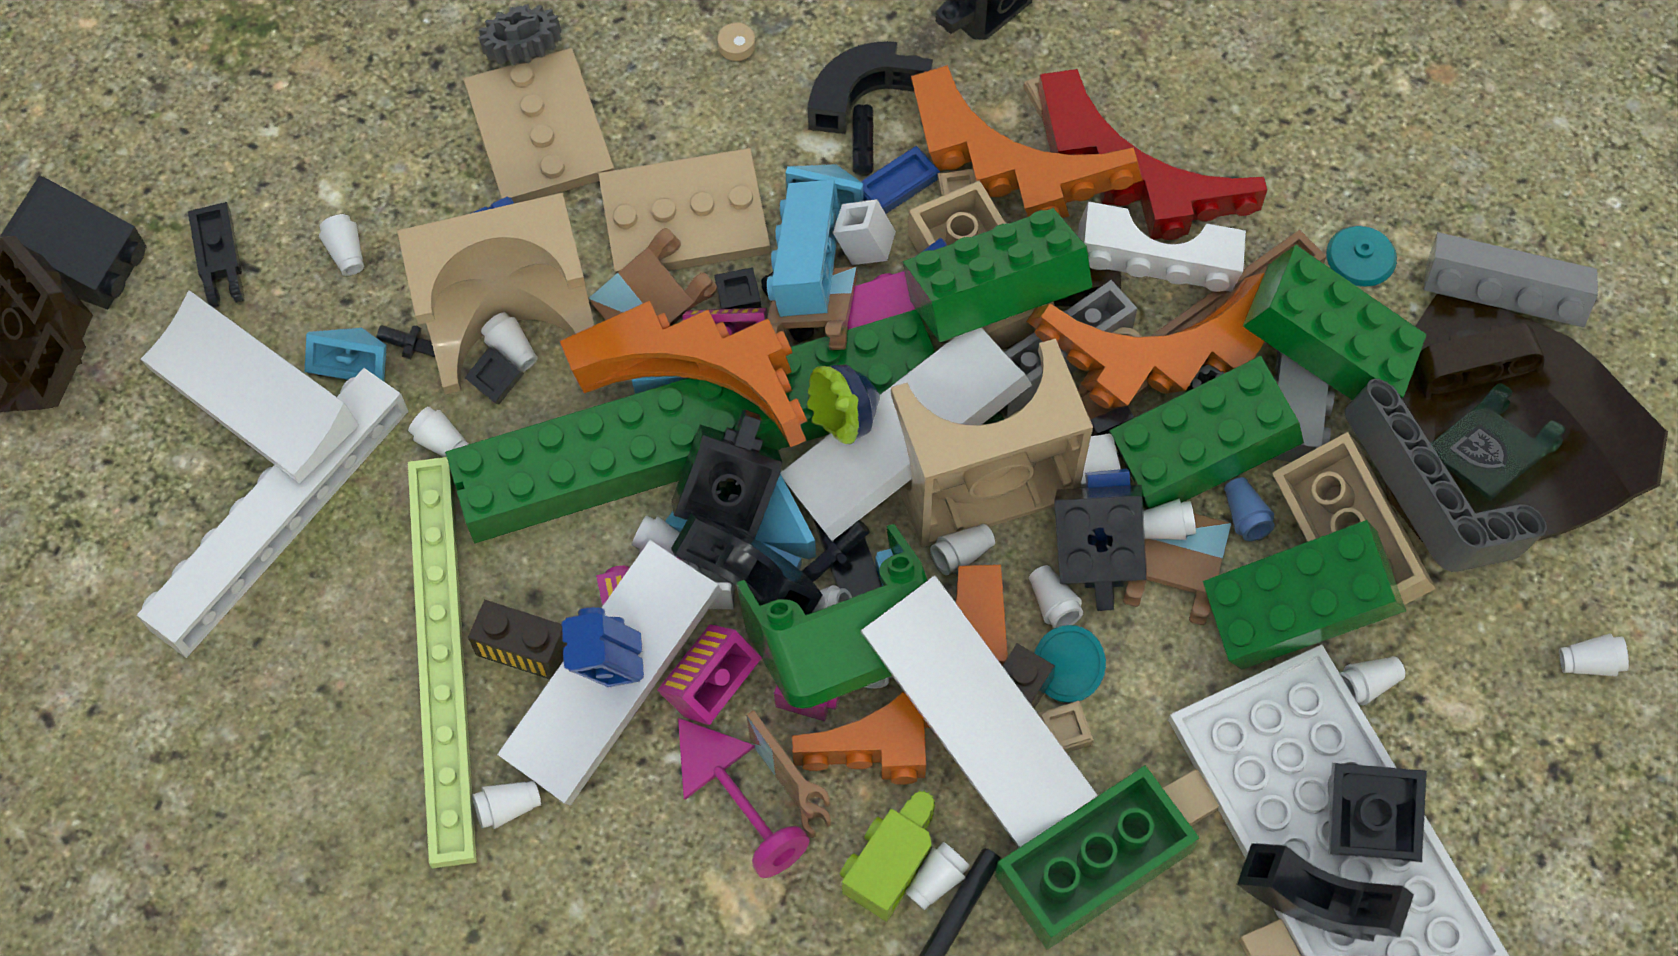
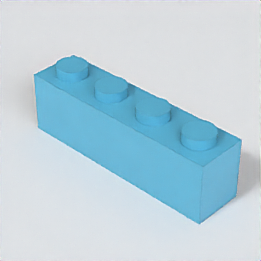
(805, 249)

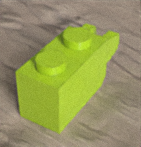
(891, 857)

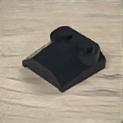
(1376, 812)

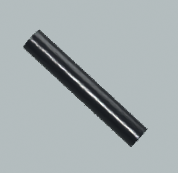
(962, 904)

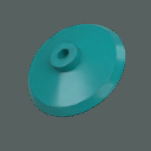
(1361, 255)
(1077, 662)

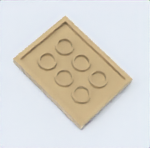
(538, 127)
(702, 200)

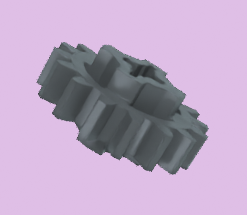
(520, 34)

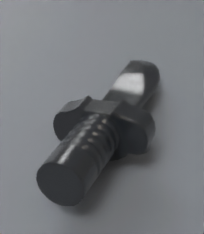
(409, 341)
(837, 550)

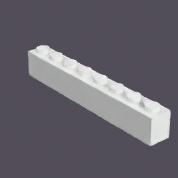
(265, 524)

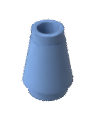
(1248, 511)

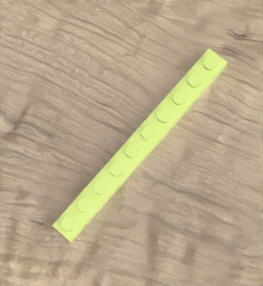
(441, 665)

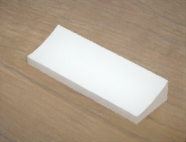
(959, 382)
(249, 389)
(978, 712)
(580, 719)

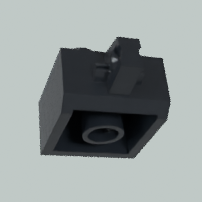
(978, 17)
(728, 455)
(1098, 562)

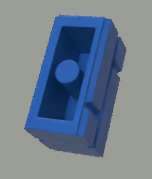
(602, 648)

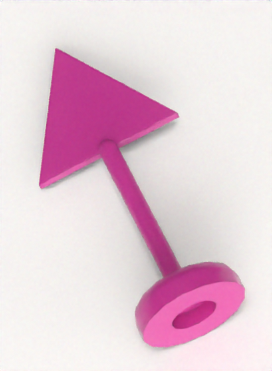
(706, 756)

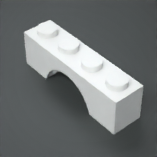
(1116, 244)

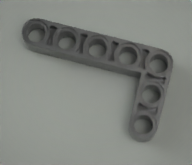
(1429, 494)

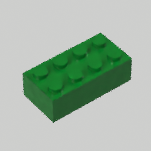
(997, 274)
(1332, 326)
(1208, 435)
(1304, 595)
(1096, 857)

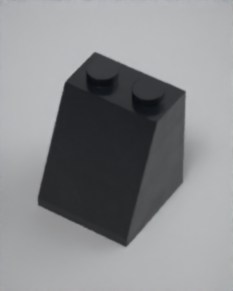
(78, 240)

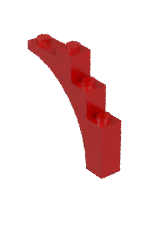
(1166, 193)

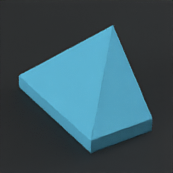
(847, 186)
(344, 353)
(785, 526)

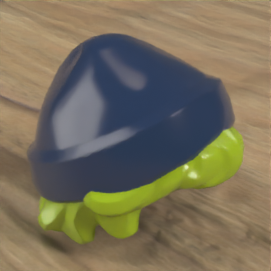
(842, 401)

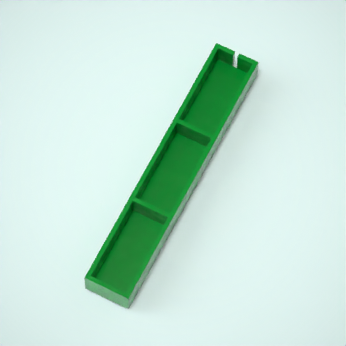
(648, 435)

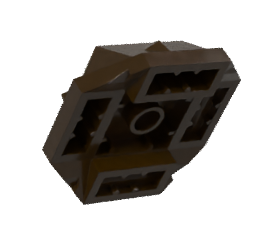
(38, 330)

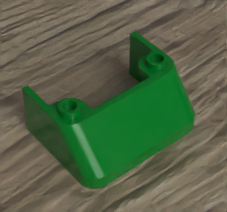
(824, 651)

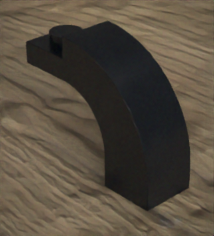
(856, 74)
(742, 557)
(1323, 899)

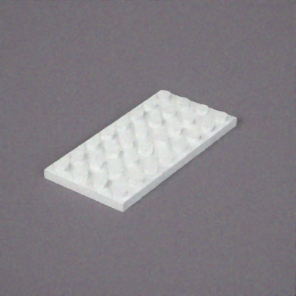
(1268, 766)

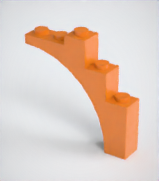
(1001, 165)
(697, 348)
(1123, 362)
(896, 731)

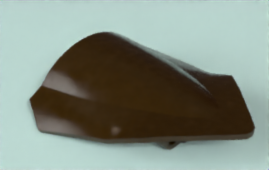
(1610, 440)

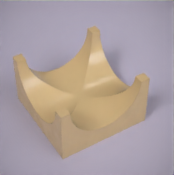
(489, 264)
(994, 469)

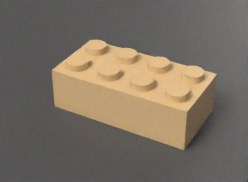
(961, 215)
(1339, 489)

